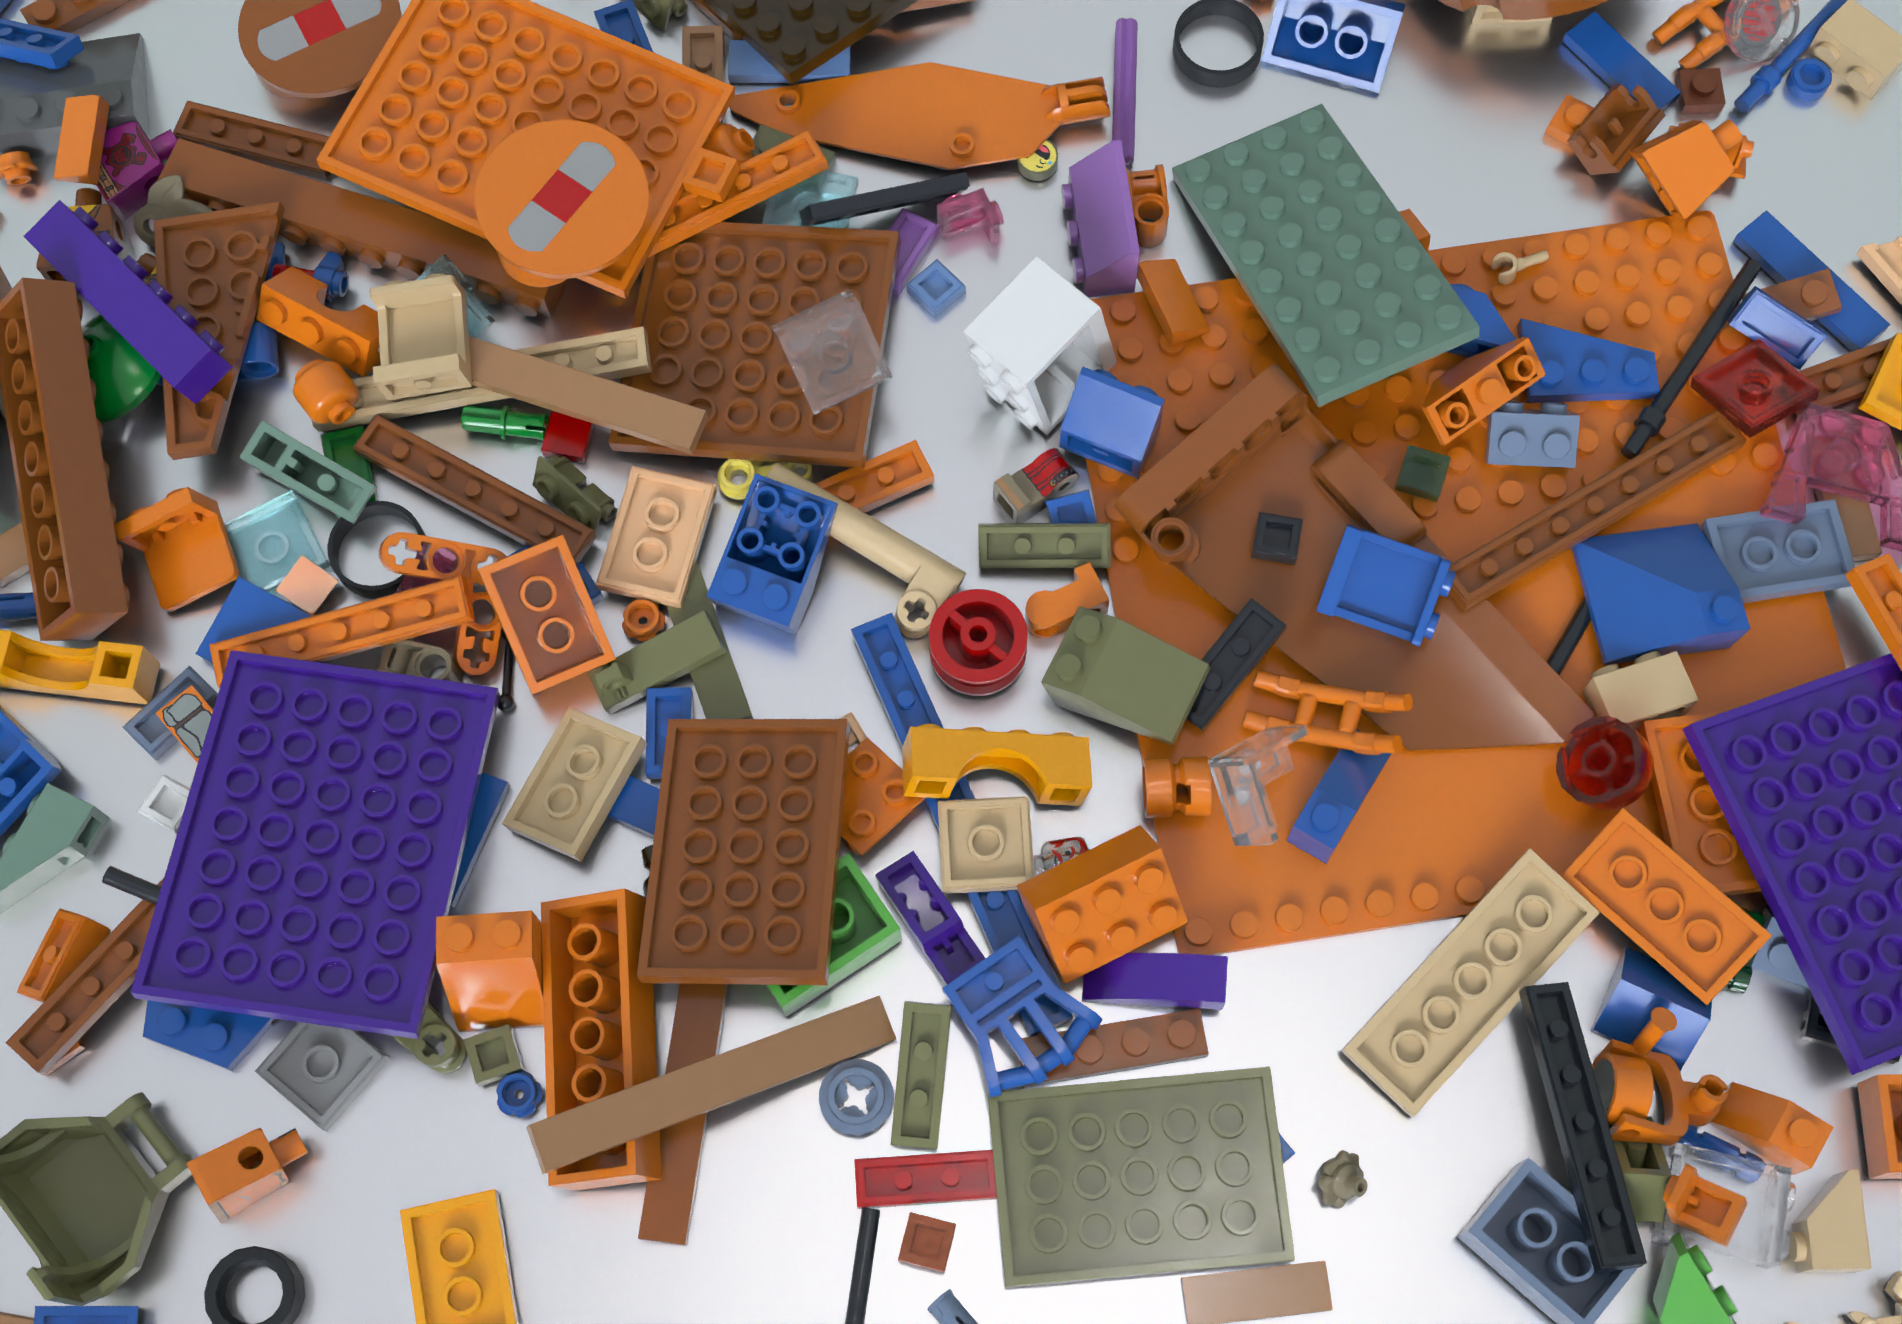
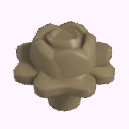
(1342, 1179)

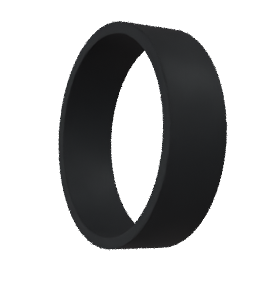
(1211, 77)
(341, 529)

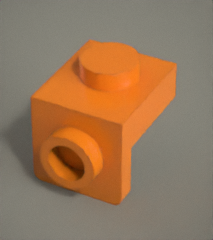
(1703, 1206)

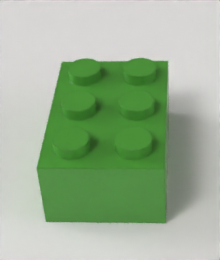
(860, 934)

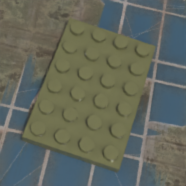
(1139, 1177)

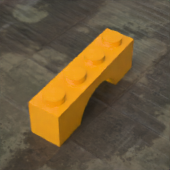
(98, 672)
(1050, 765)

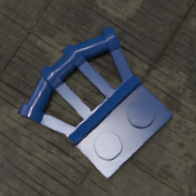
(1001, 989)

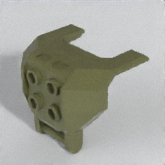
(87, 1197)

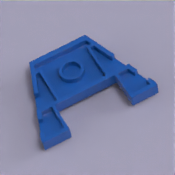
(205, 1033)

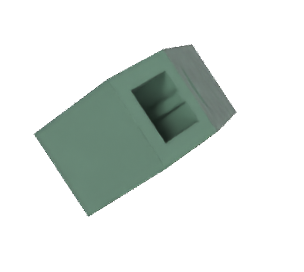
(49, 841)

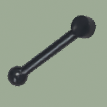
(506, 701)

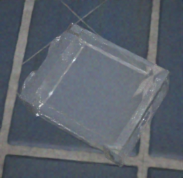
(1768, 1193)

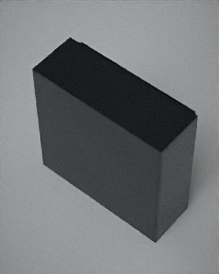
(1277, 538)

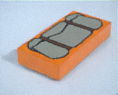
(188, 720)

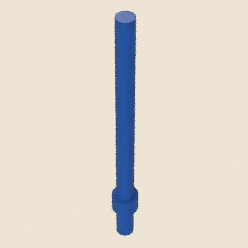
(1769, 76)

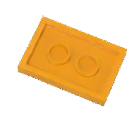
(459, 1261)

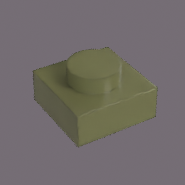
(493, 1055)

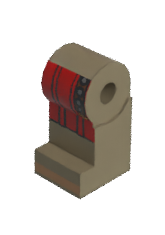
(1029, 488)

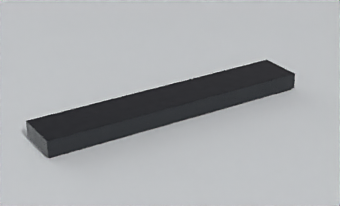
(1582, 1128)

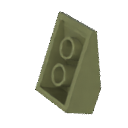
(1124, 676)

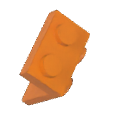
(182, 546)

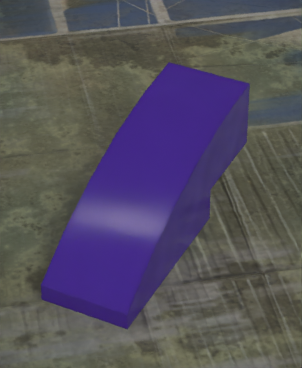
(1159, 981)

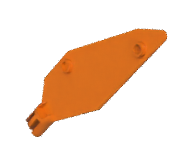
(928, 113)

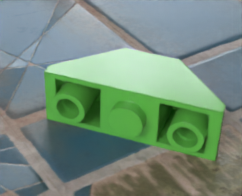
(1686, 1292)

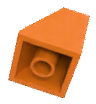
(492, 969)

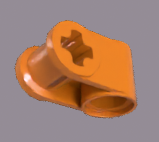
(1149, 201)

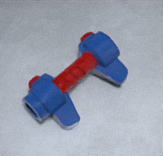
(328, 271)

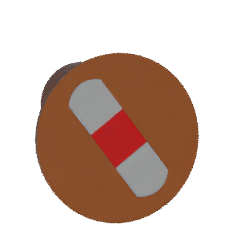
(314, 44)

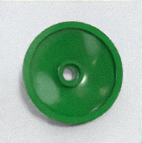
(118, 369)

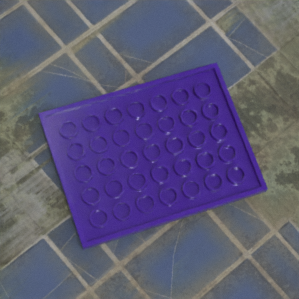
(1819, 817)
(319, 845)

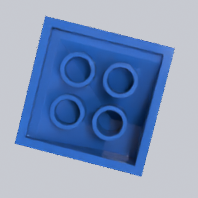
(1658, 593)

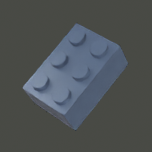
(1539, 1246)

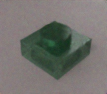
(1422, 473)

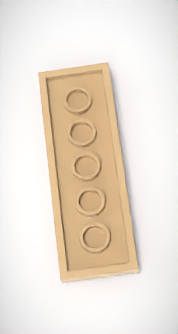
(1470, 982)

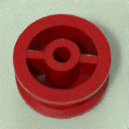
(978, 642)

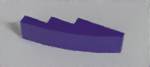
(929, 918)

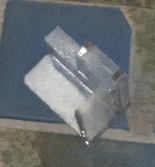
(1241, 781)

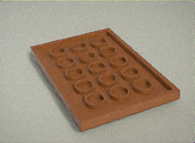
(745, 852)

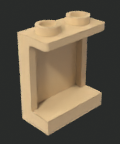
(422, 337)

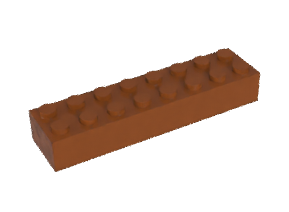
(59, 462)

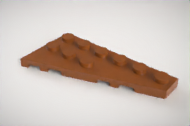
(216, 272)

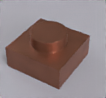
(1700, 91)
(927, 1242)

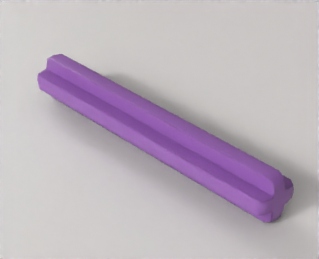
(1125, 86)

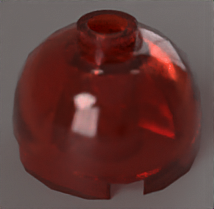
(1605, 764)

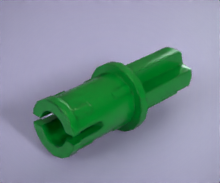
(504, 422)

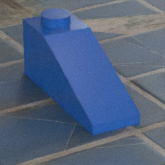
(1335, 802)

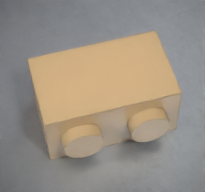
(1859, 48)
(1641, 692)

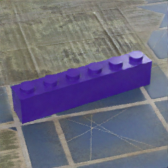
(128, 302)

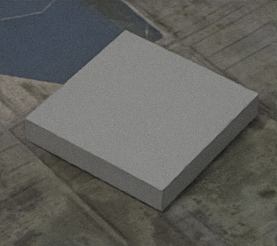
(322, 1069)

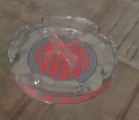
(1760, 27)

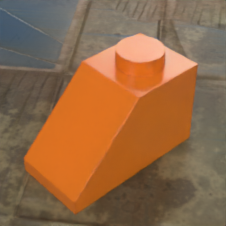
(1772, 1127)

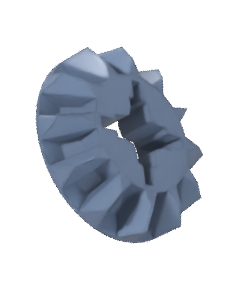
(861, 1075)

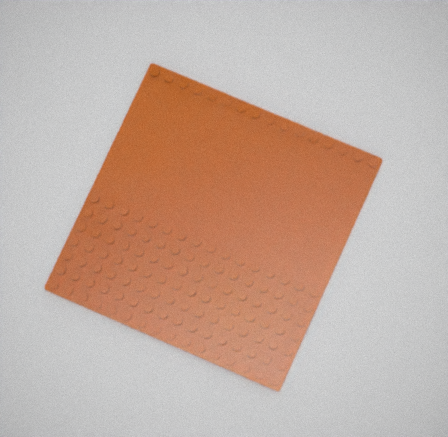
(1444, 819)

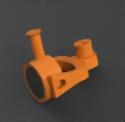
(1626, 1087)

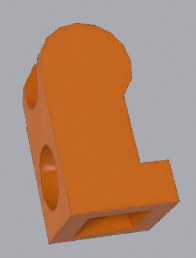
(1053, 611)

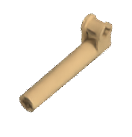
(928, 575)

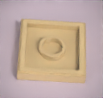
(985, 844)

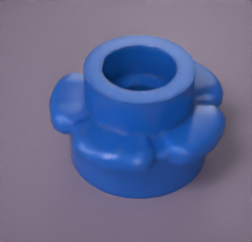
(510, 1085)

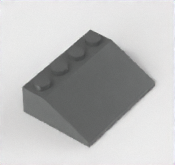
(36, 96)

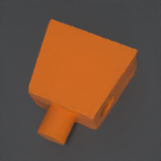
(1688, 163)

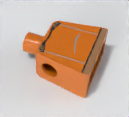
(226, 1174)

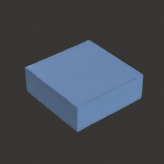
(936, 288)

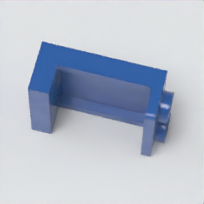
(1386, 585)

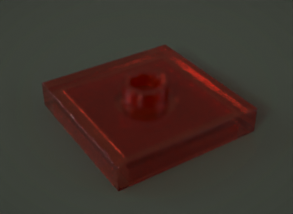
(1754, 388)

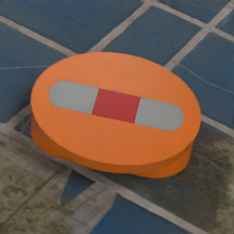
(560, 201)

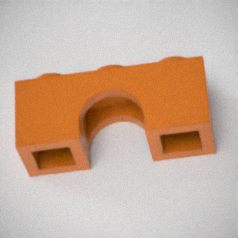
(296, 308)

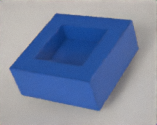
(1072, 508)

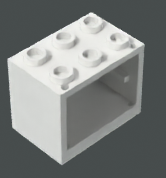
(1036, 343)

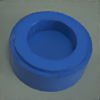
(1809, 79)

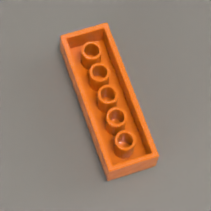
(597, 1024)

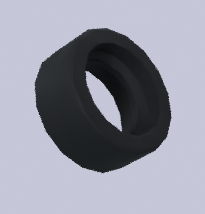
(228, 1267)

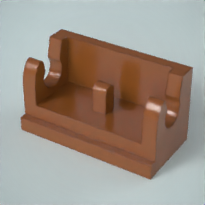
(1615, 129)

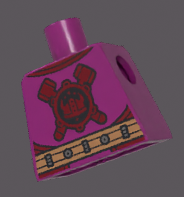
(131, 166)

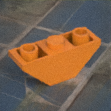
(1480, 387)

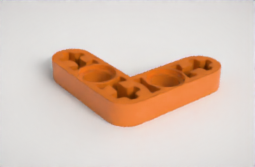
(468, 558)

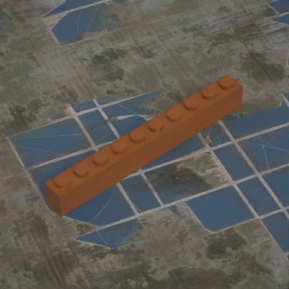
(353, 224)

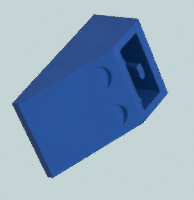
(774, 554)

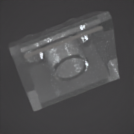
(832, 351)

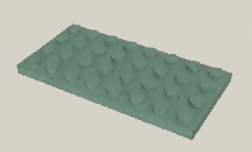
(1324, 255)

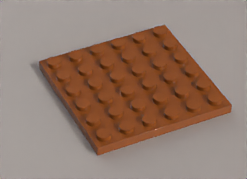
(714, 346)

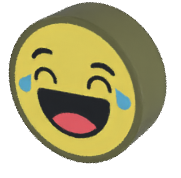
(1041, 163)

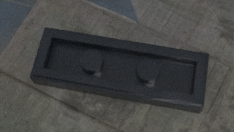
(1234, 659)

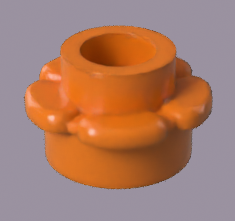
(17, 168)
(642, 609)

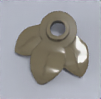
(165, 202)

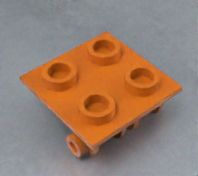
(872, 798)

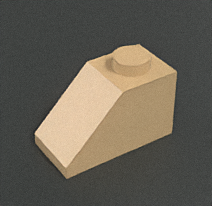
(1832, 1229)

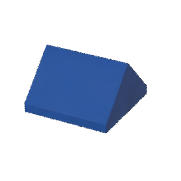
(1638, 989)

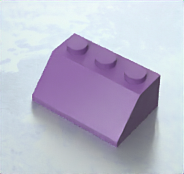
(1102, 223)

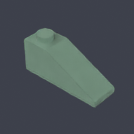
(307, 472)

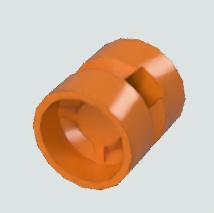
(1160, 782)

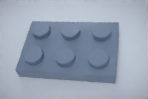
(1781, 557)

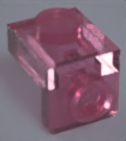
(969, 211)

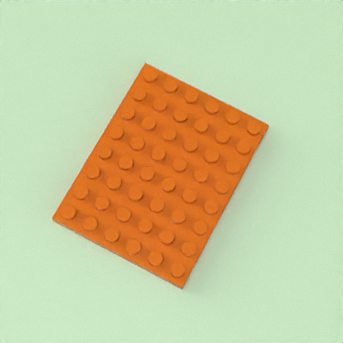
(480, 70)

